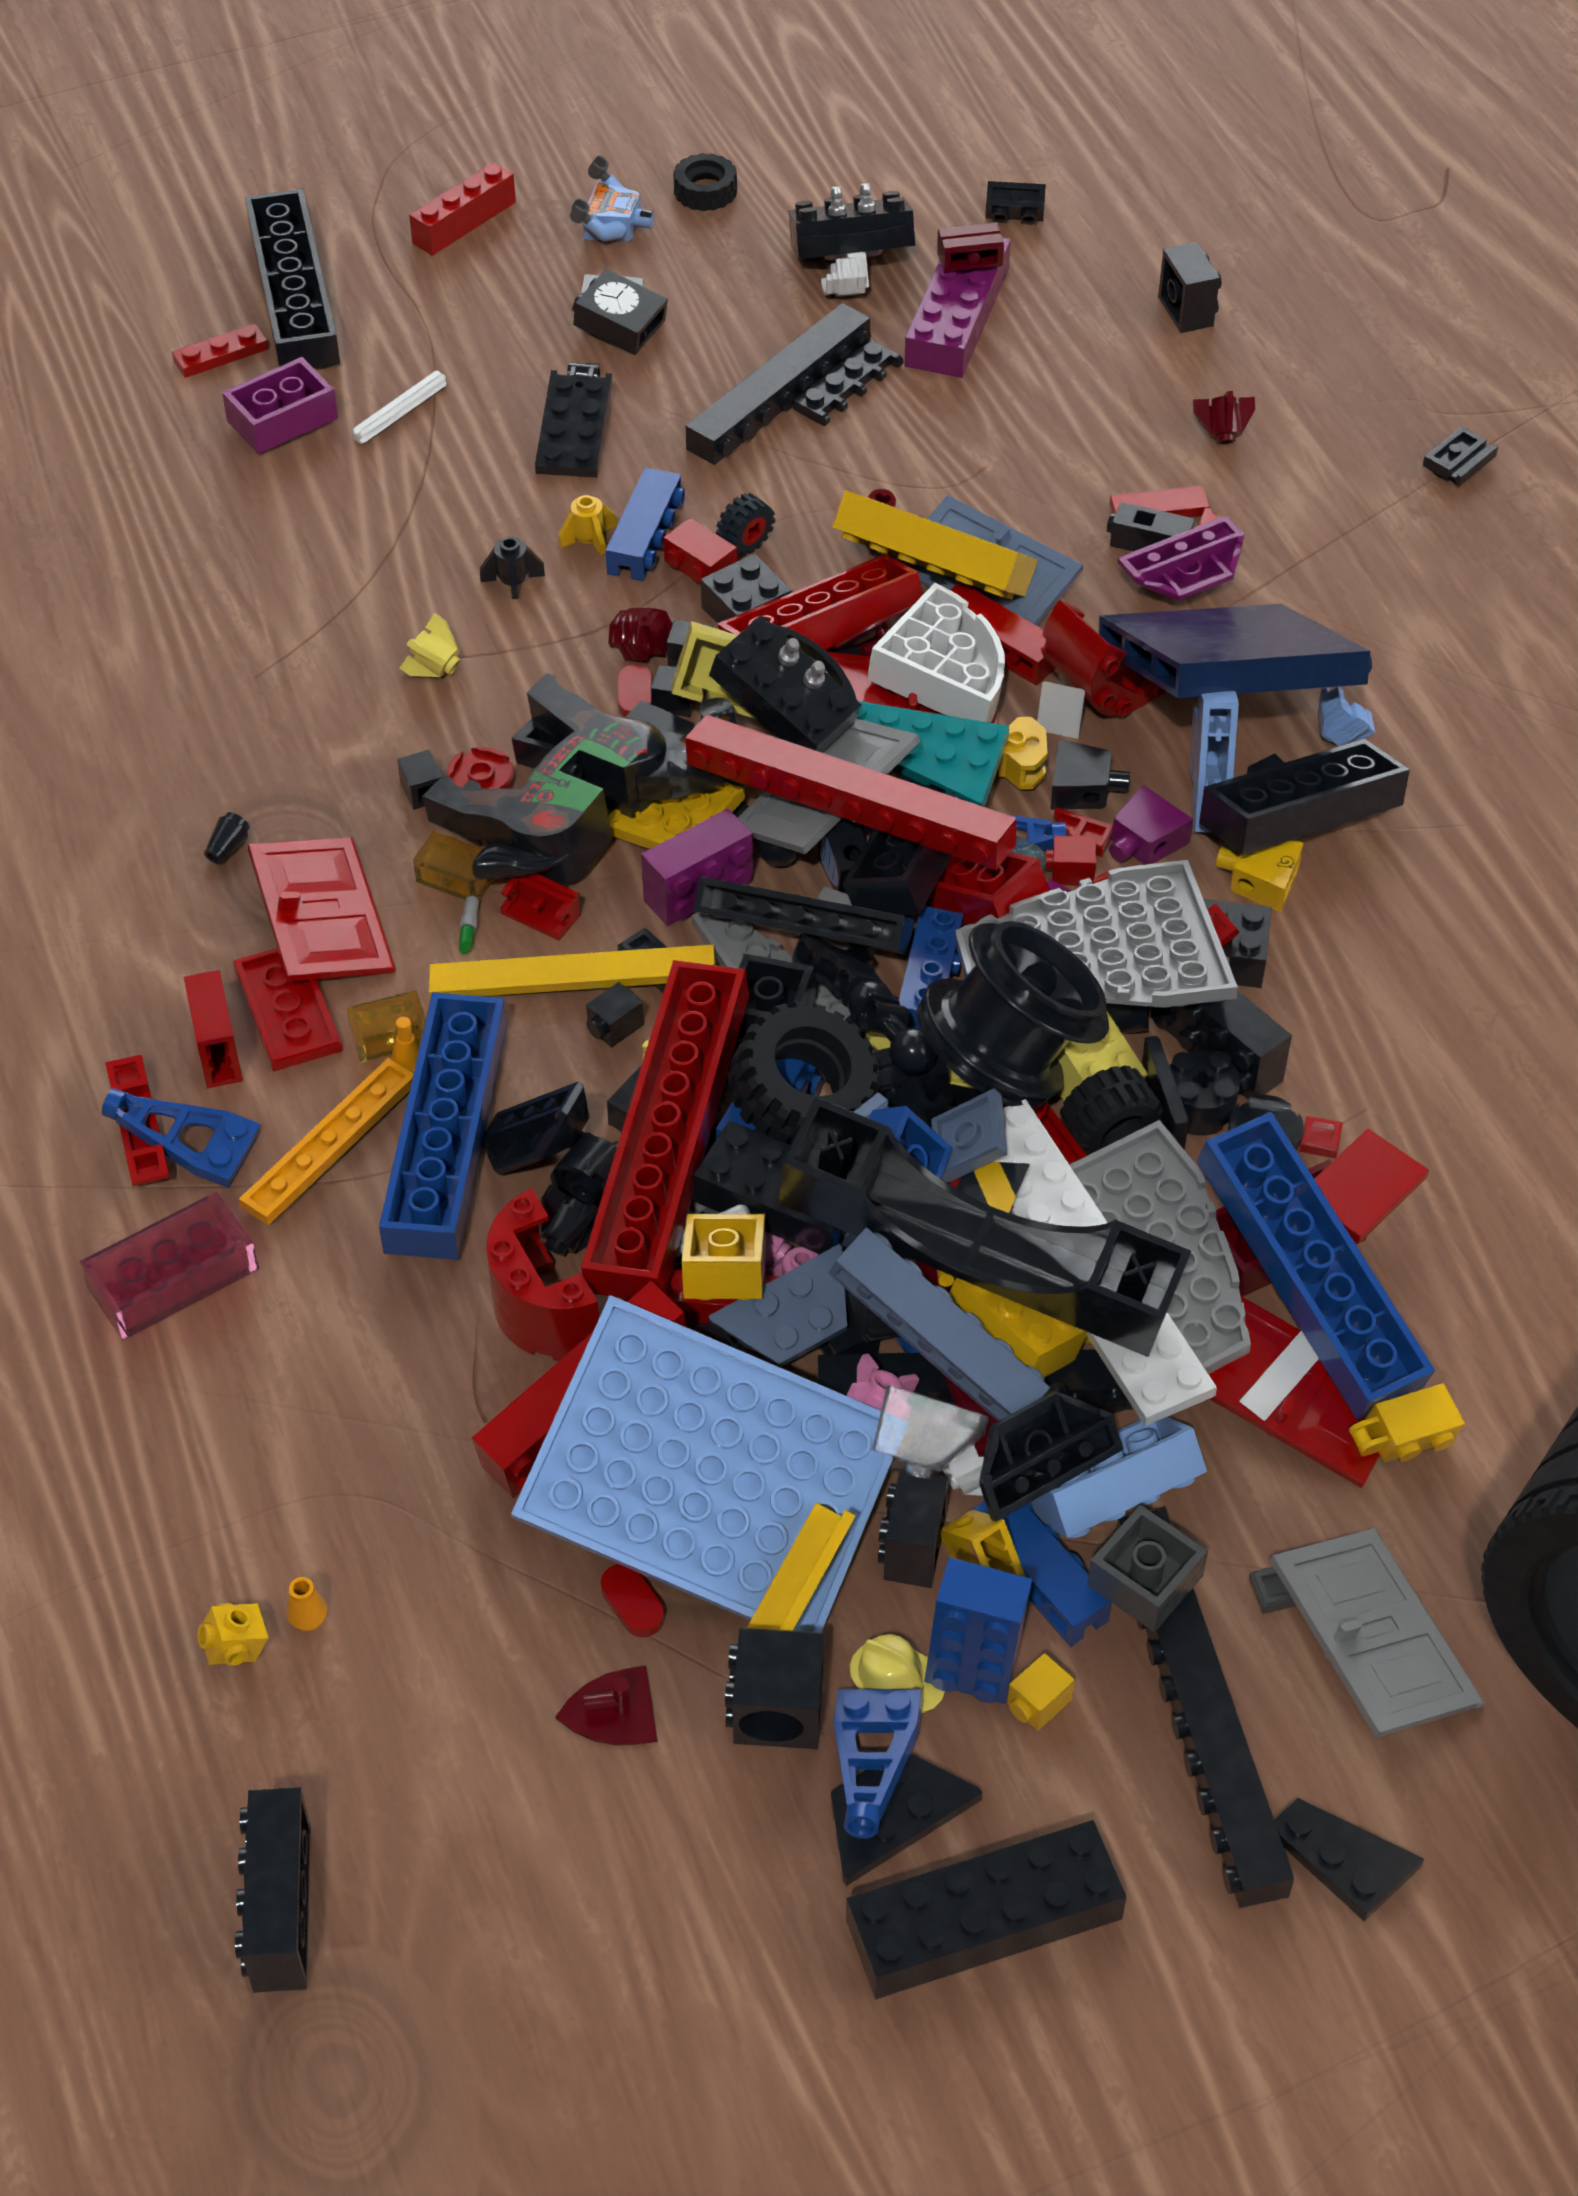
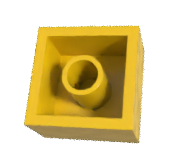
(724, 1256)

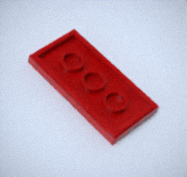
(287, 1014)

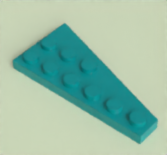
(952, 752)

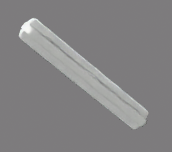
(398, 407)

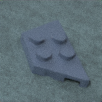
(794, 1314)

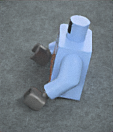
(612, 208)

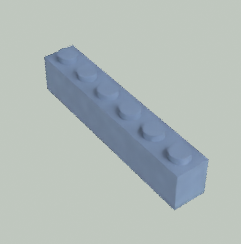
(936, 1326)

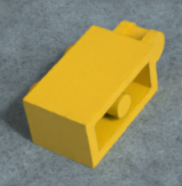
(1409, 1425)

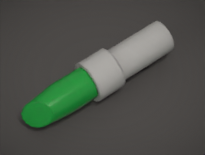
(468, 924)

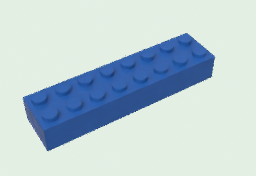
(443, 1127)
(1314, 1264)

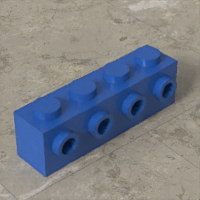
(930, 957)

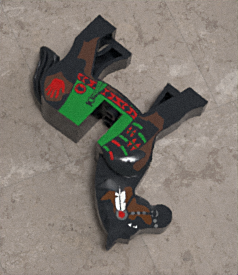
(580, 770)

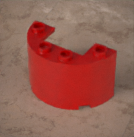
(1093, 664)
(532, 1315)

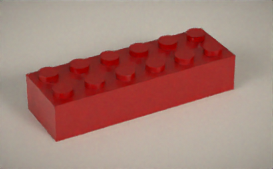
(841, 603)
(515, 1436)

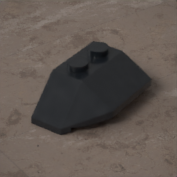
(536, 1128)
(1042, 1450)

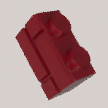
(970, 247)

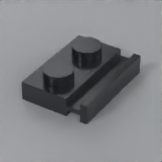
(1460, 455)

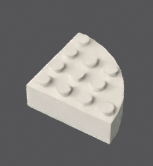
(942, 657)

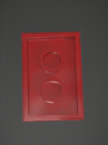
(1369, 1183)

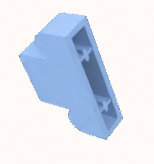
(1212, 745)

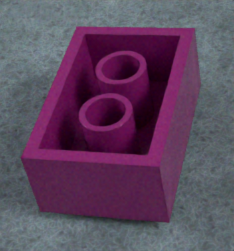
(280, 405)
(712, 849)

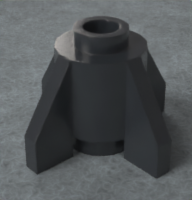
(511, 563)
(568, 1222)

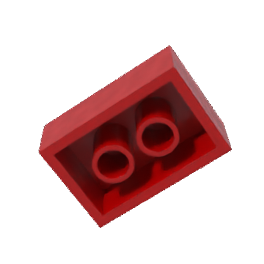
(986, 891)

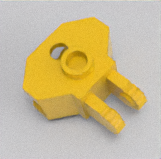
(1024, 754)

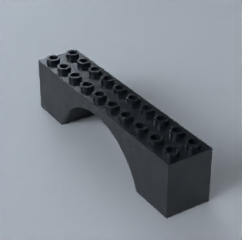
(1091, 1277)

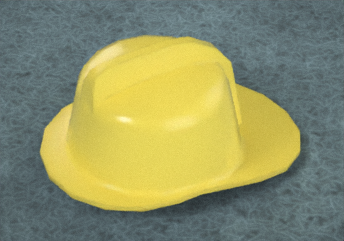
(893, 1664)

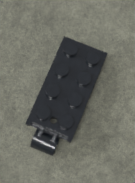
(574, 422)

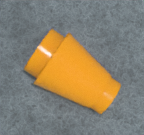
(305, 1605)

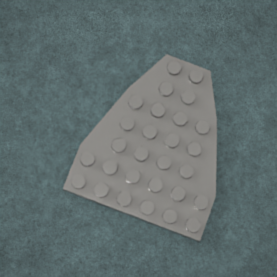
(1136, 933)
(1162, 1191)

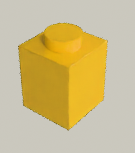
(1040, 1692)

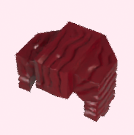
(640, 633)

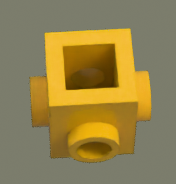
(232, 1634)

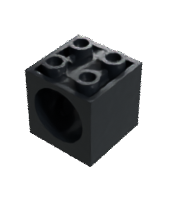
(775, 1688)

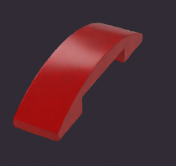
(144, 1161)

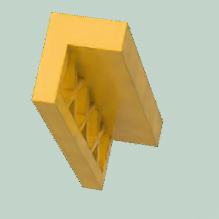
(802, 1570)

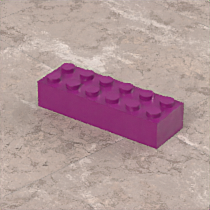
(953, 317)

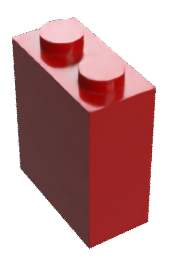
(213, 1029)

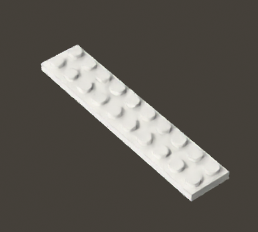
(1054, 1195)

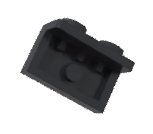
(1015, 201)

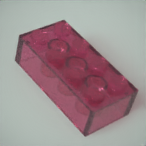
(169, 1265)

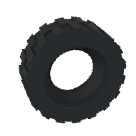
(705, 196)

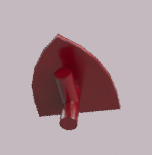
(870, 633)
(612, 1709)

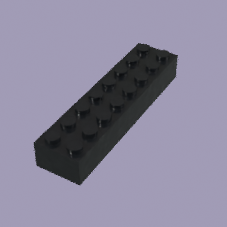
(292, 278)

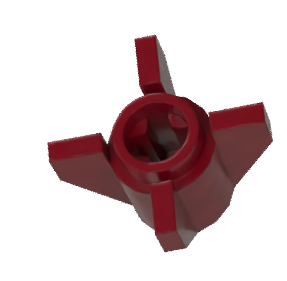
(1224, 417)

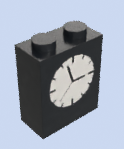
(619, 311)

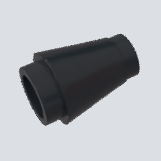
(227, 836)

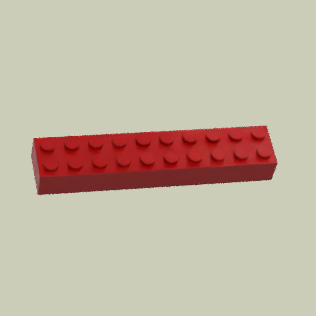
(666, 1130)

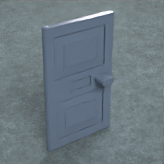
(1051, 576)

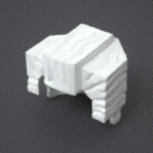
(847, 276)

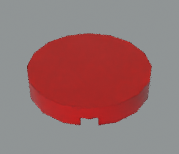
(483, 765)

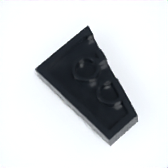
(1344, 1857)

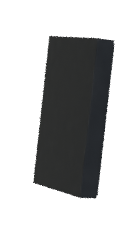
(1165, 1089)

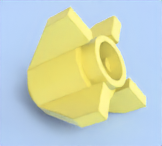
(434, 651)

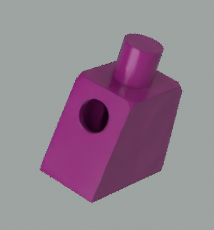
(1149, 828)

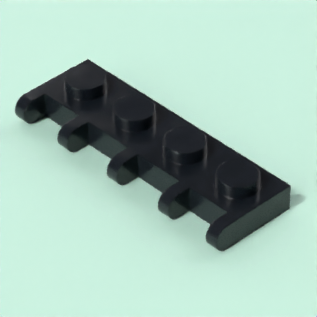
(845, 380)

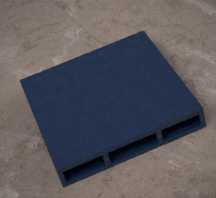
(1235, 650)

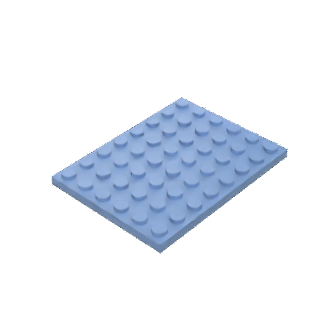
(700, 1463)

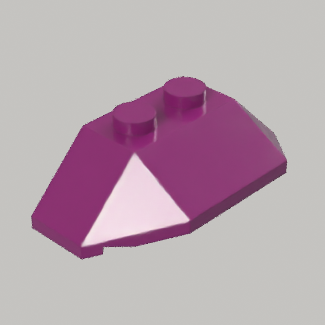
(1187, 560)

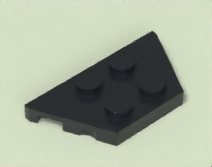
(919, 1805)

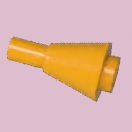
(406, 1045)

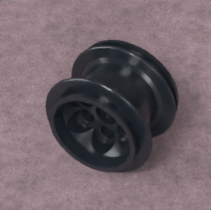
(1013, 1013)

